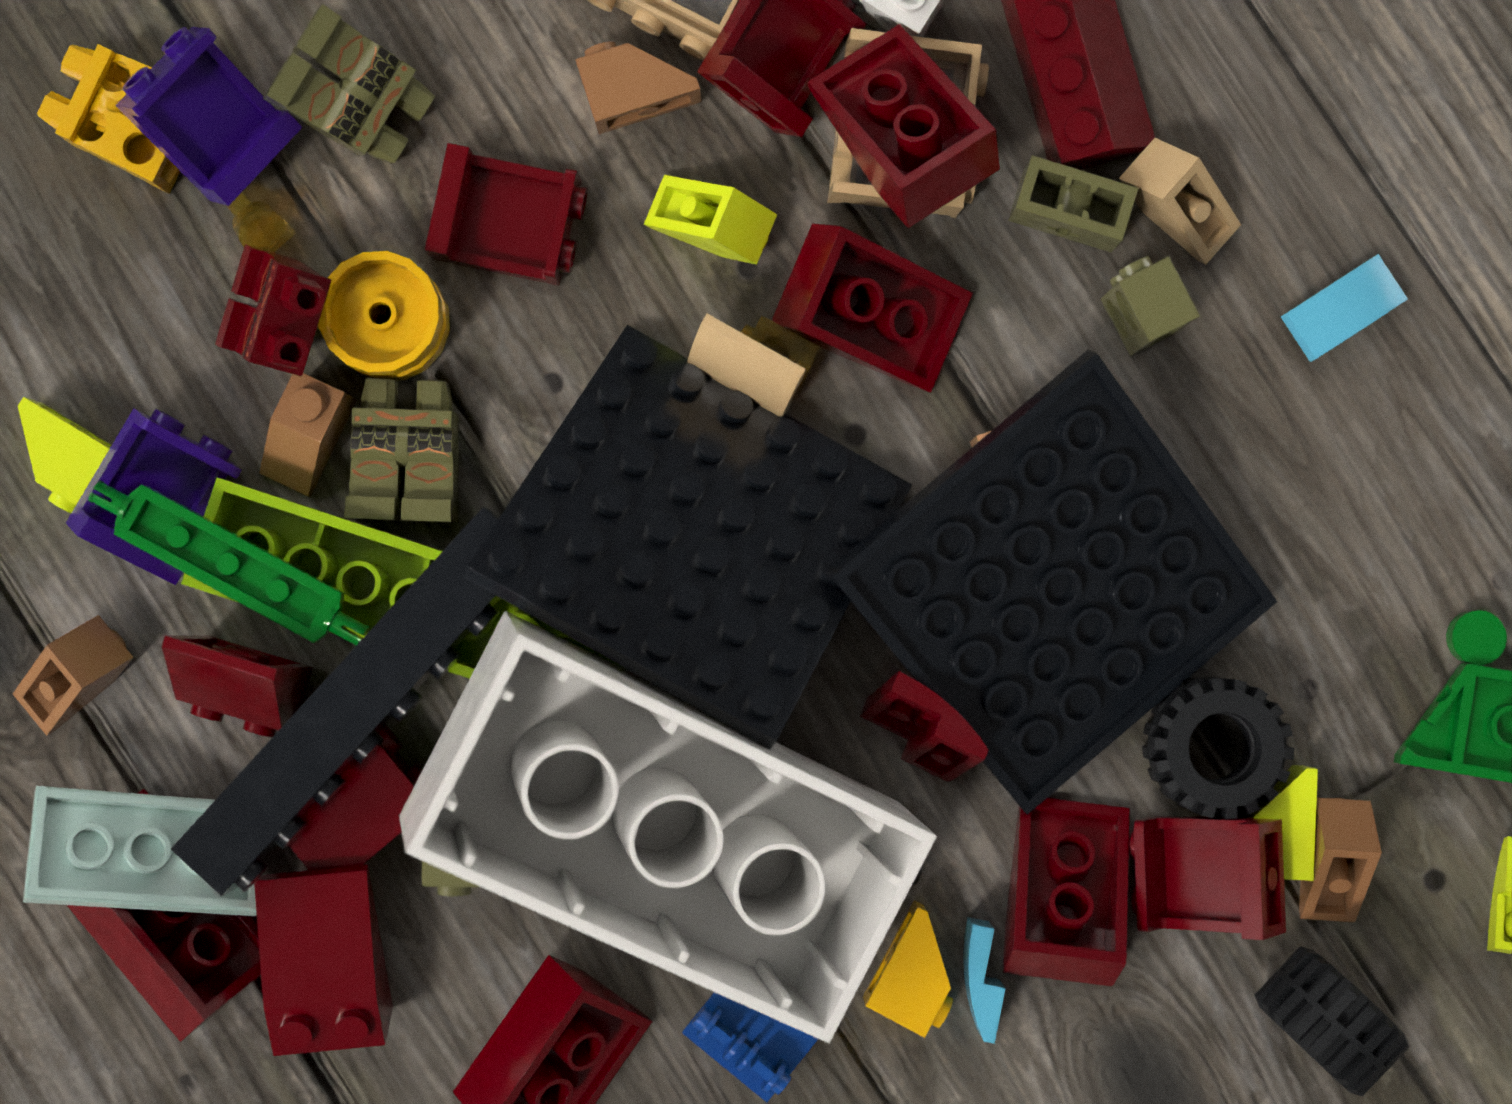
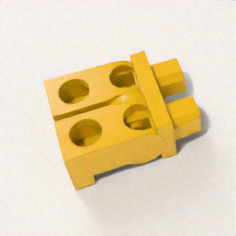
(94, 121)

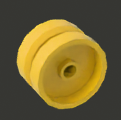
(362, 291)

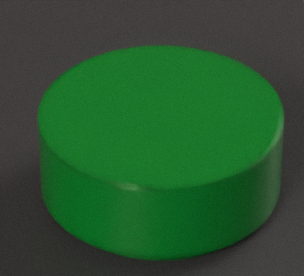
(1476, 637)

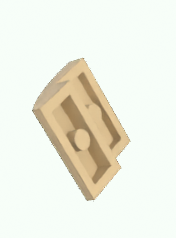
(745, 365)

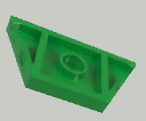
(1466, 726)

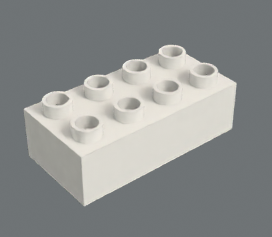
(663, 829)

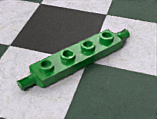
(228, 563)

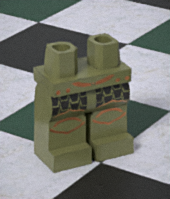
(367, 89)
(405, 447)

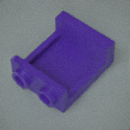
(206, 115)
(160, 457)

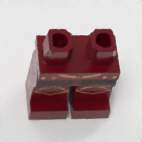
(287, 313)

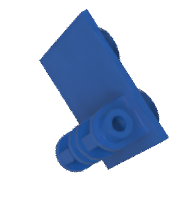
(749, 1044)

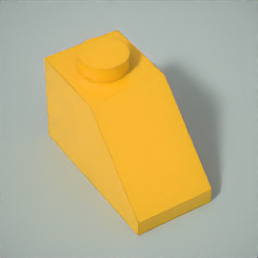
(911, 977)

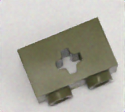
(1073, 204)

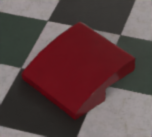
(936, 733)

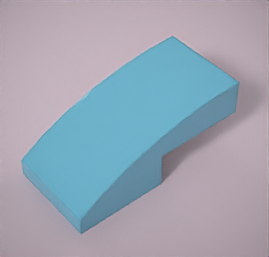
(1344, 308)
(983, 993)

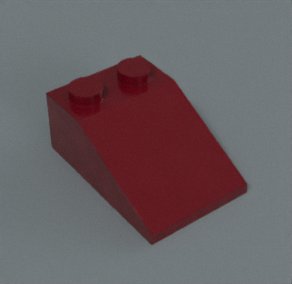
(907, 125)
(871, 306)
(235, 681)
(1069, 893)
(321, 961)

